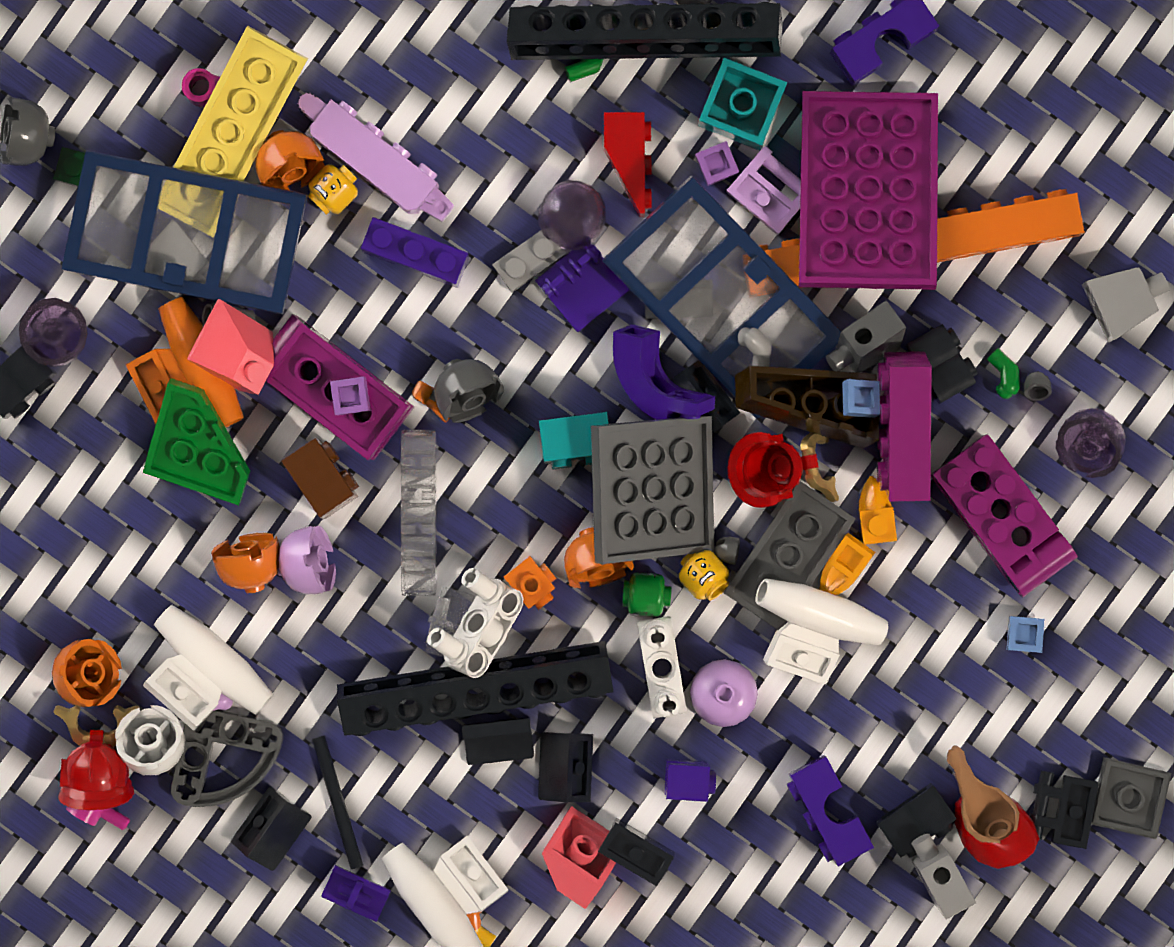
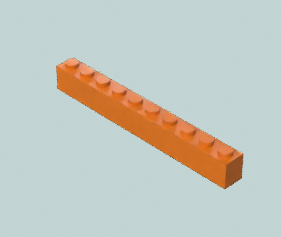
(982, 231)

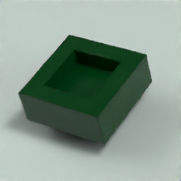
(69, 166)

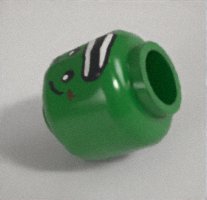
(646, 594)

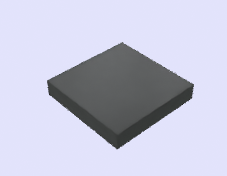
(1130, 798)

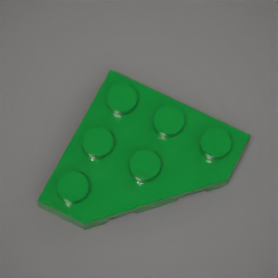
(195, 447)

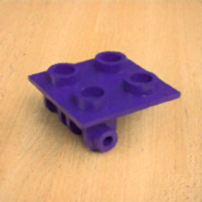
(581, 286)

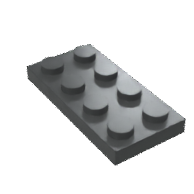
(791, 548)

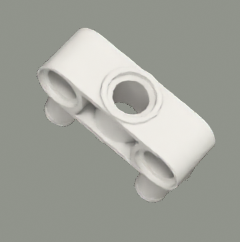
(482, 626)
(664, 691)

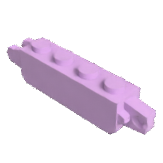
(373, 158)

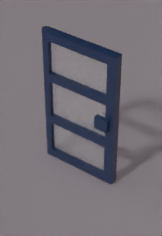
(184, 232)
(712, 281)

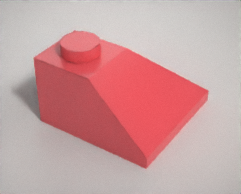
(234, 349)
(574, 857)

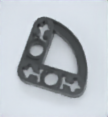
(205, 742)

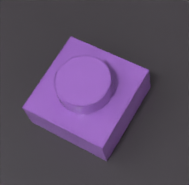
(717, 163)
(350, 396)

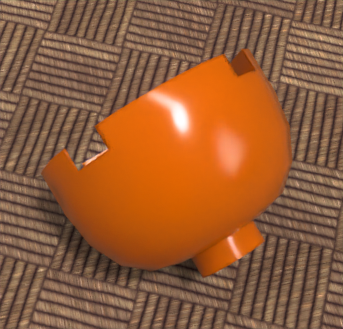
(288, 159)
(249, 562)
(581, 564)
(87, 673)

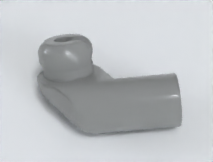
(757, 344)

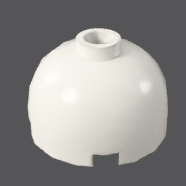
(150, 740)

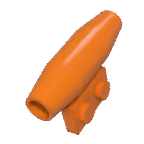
(157, 367)

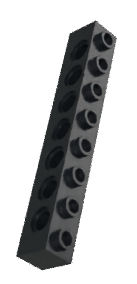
(661, 38)
(424, 685)

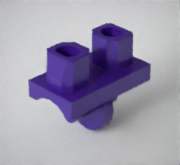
(355, 893)

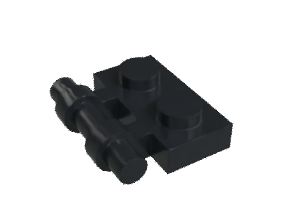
(1074, 809)

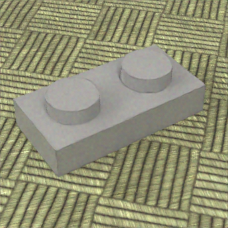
(528, 260)

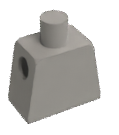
(1124, 299)
(946, 883)

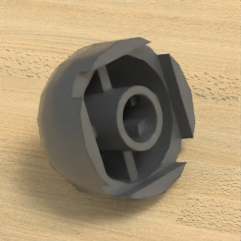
(24, 132)
(465, 388)

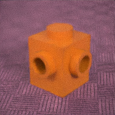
(532, 582)

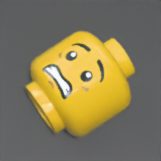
(333, 189)
(704, 575)

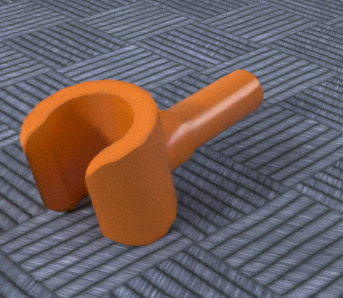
(422, 394)

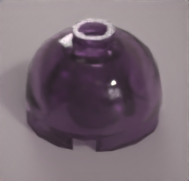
(572, 214)
(53, 332)
(1091, 442)

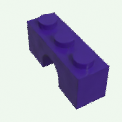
(856, 52)
(415, 252)
(689, 780)
(840, 839)

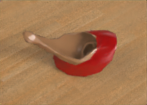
(990, 821)

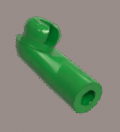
(583, 69)
(1008, 374)

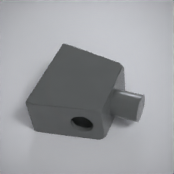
(867, 340)

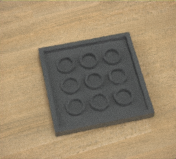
(652, 489)

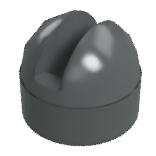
(1037, 386)
(728, 549)

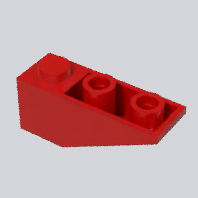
(625, 149)

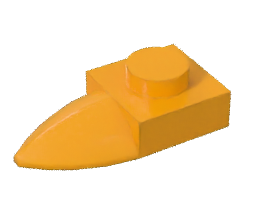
(876, 514)
(845, 565)

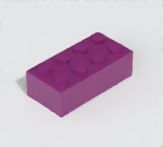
(906, 426)

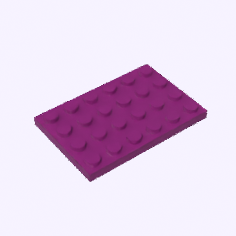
(869, 190)

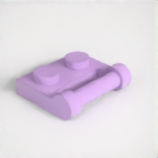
(762, 197)

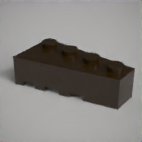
(805, 401)

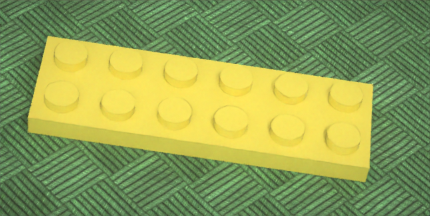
(242, 107)

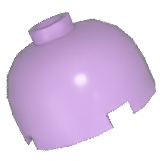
(305, 561)
(723, 693)

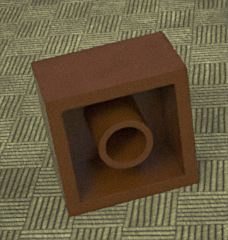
(320, 477)

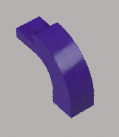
(645, 381)

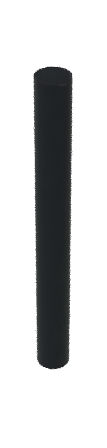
(337, 802)

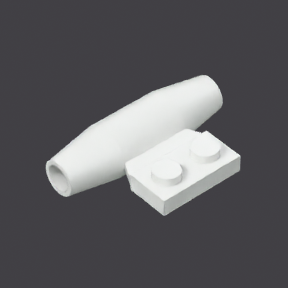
(814, 626)
(202, 671)
(444, 896)

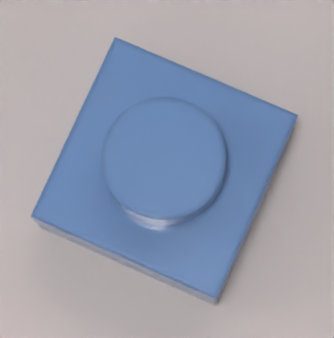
(861, 398)
(1025, 634)

